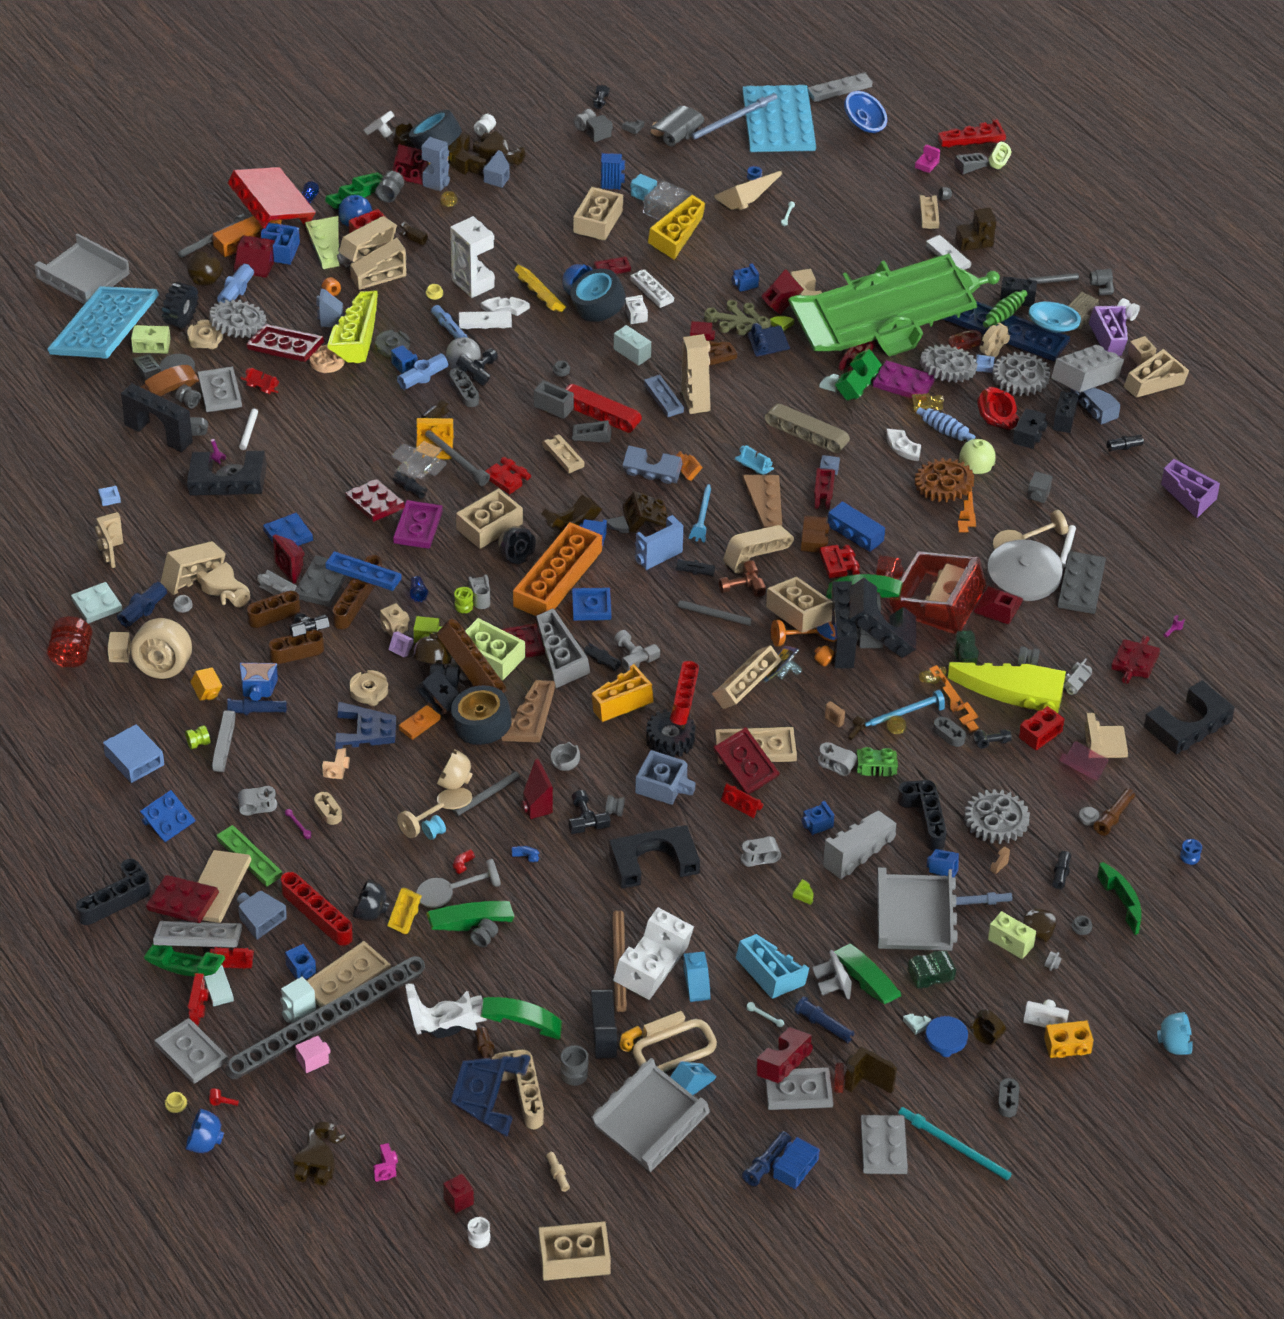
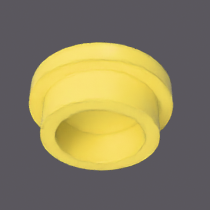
(434, 291)
(175, 1102)

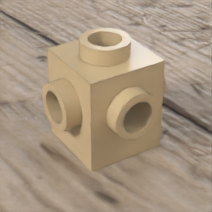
(394, 619)

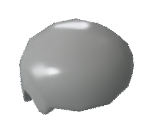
(565, 756)

